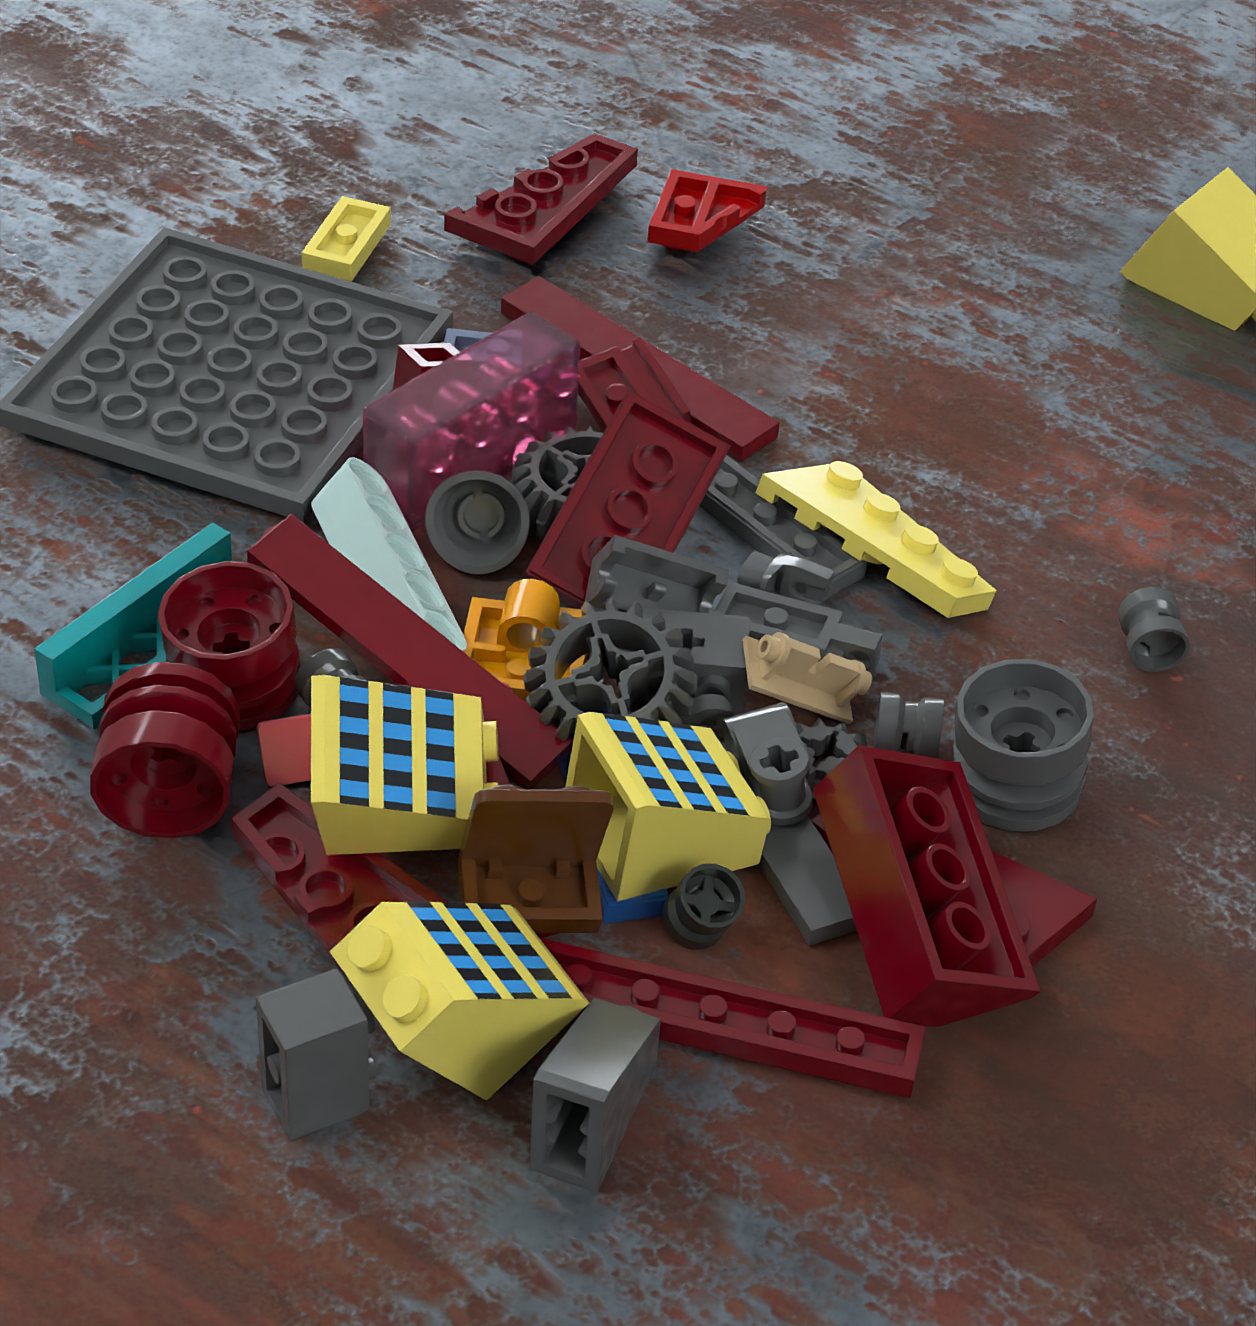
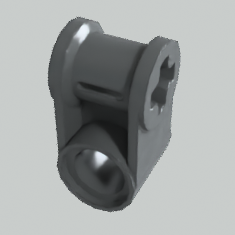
(772, 760)

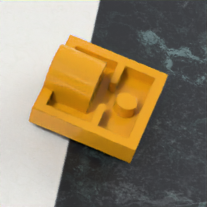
(504, 631)

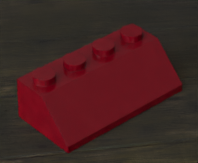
(923, 887)

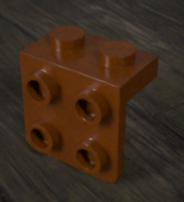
(537, 854)

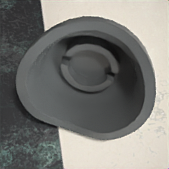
(477, 521)

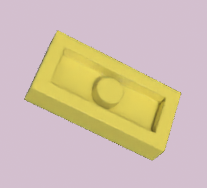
(346, 238)

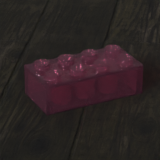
(473, 411)

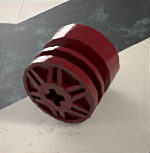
(240, 629)
(165, 750)

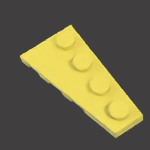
(880, 534)

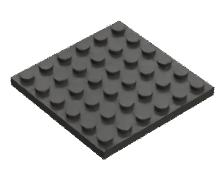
(222, 371)

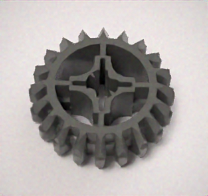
(549, 473)
(654, 662)

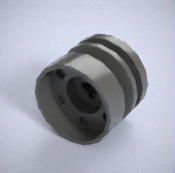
(1023, 742)

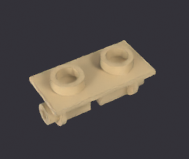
(793, 674)

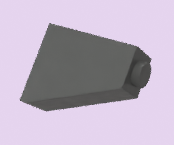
(591, 1092)

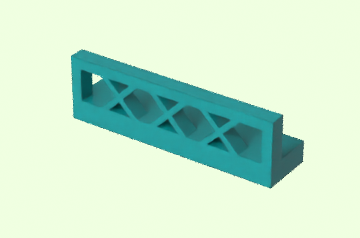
(122, 623)

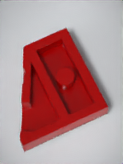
(701, 209)

